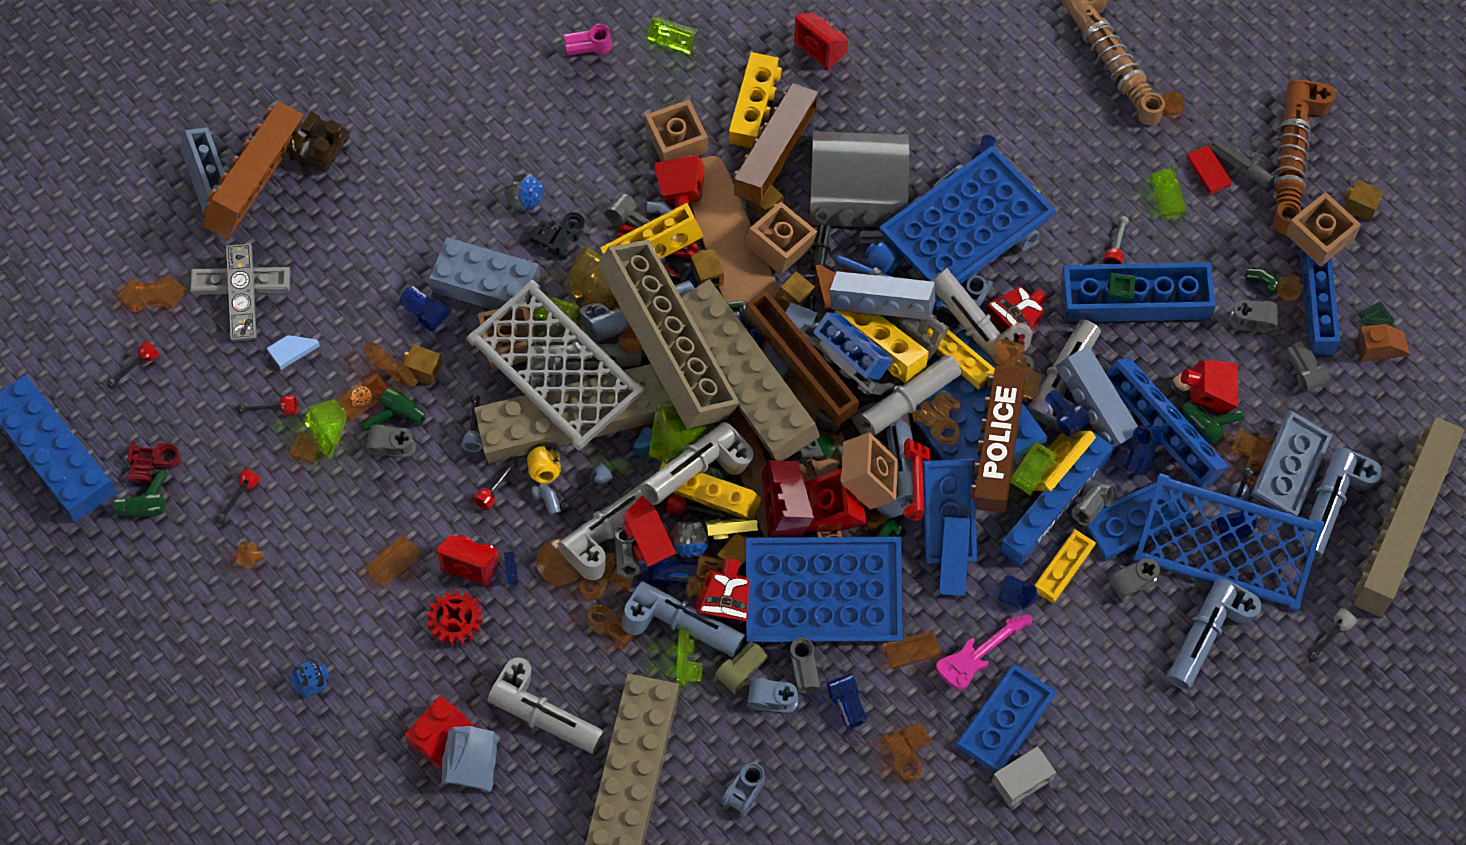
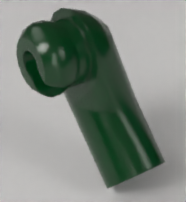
(888, 528)

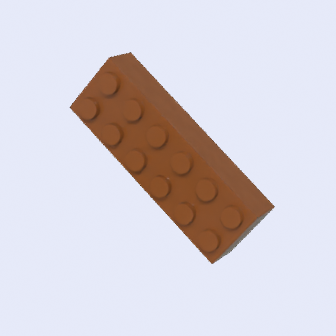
(251, 170)

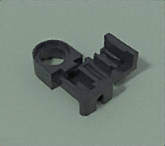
(560, 238)

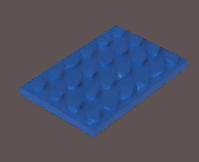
(968, 218)
(970, 416)
(824, 589)

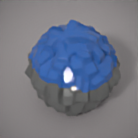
(524, 192)
(689, 539)

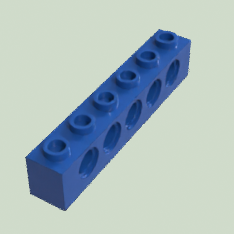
(1320, 306)
(1155, 409)

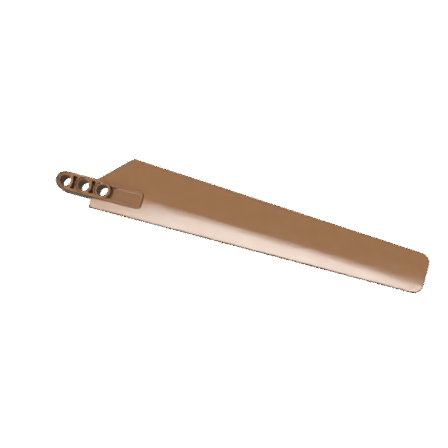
(745, 276)

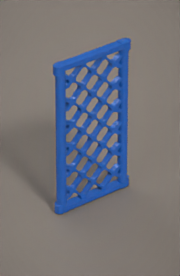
(1257, 510)

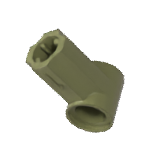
(736, 672)

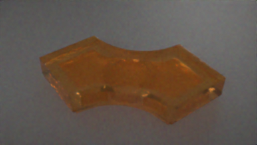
(140, 295)
(1012, 355)
(389, 364)

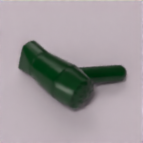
(396, 404)
(1206, 426)
(146, 504)

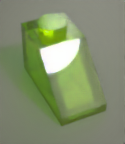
(326, 425)

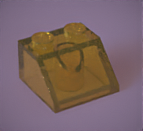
(587, 280)

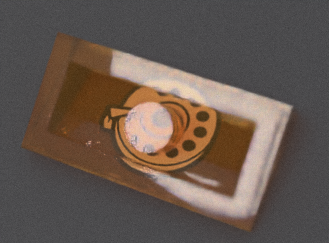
(362, 395)

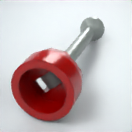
(1114, 255)

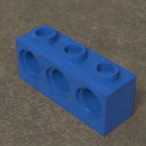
(853, 346)

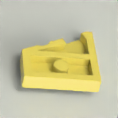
(721, 529)

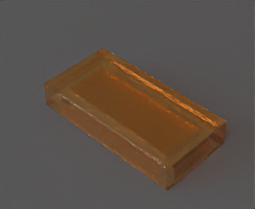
(392, 561)
(912, 650)

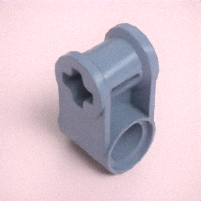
(769, 696)
(742, 793)

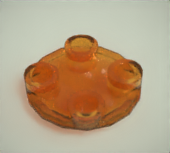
(554, 566)

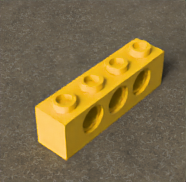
(758, 68)
(665, 233)
(907, 354)
(719, 495)

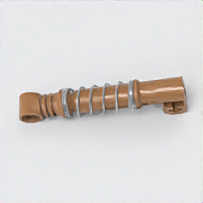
(1131, 81)

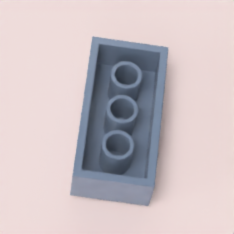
(480, 274)

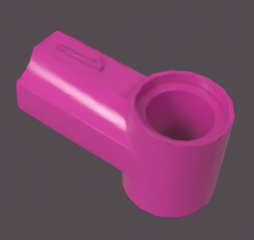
(589, 41)

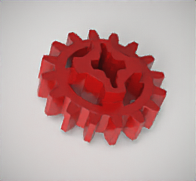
(450, 628)

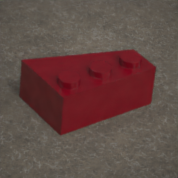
(785, 499)

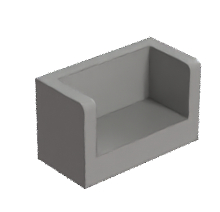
(1023, 776)

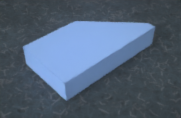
(291, 349)

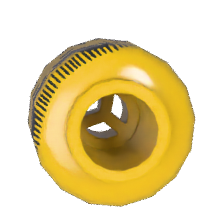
(544, 464)

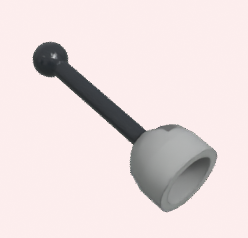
(1342, 621)

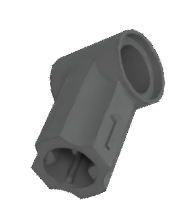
(1309, 372)
(1095, 497)
(626, 559)
(804, 667)

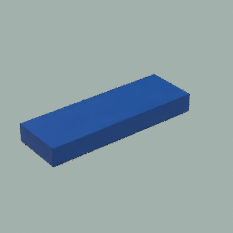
(954, 556)

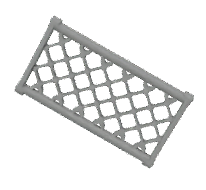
(533, 394)

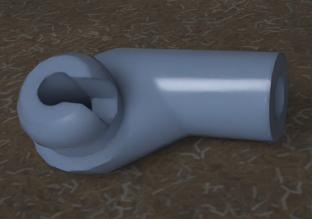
(658, 208)
(548, 495)

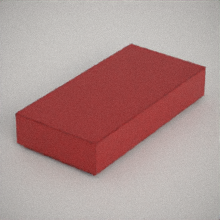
(1209, 170)

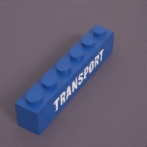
(1053, 504)

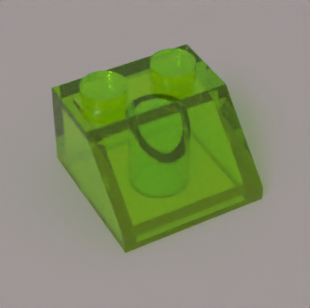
(671, 435)

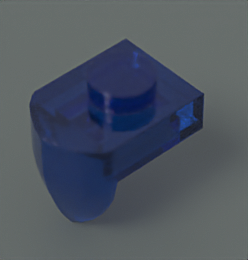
(1235, 519)
(1018, 593)

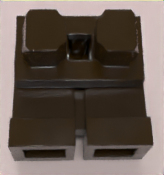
(318, 142)

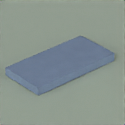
(1291, 464)

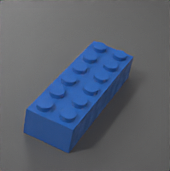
(1160, 292)
(52, 449)

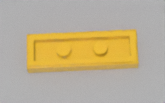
(1064, 566)

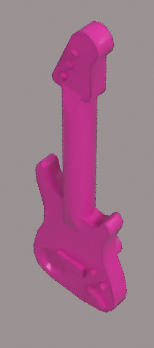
(960, 668)

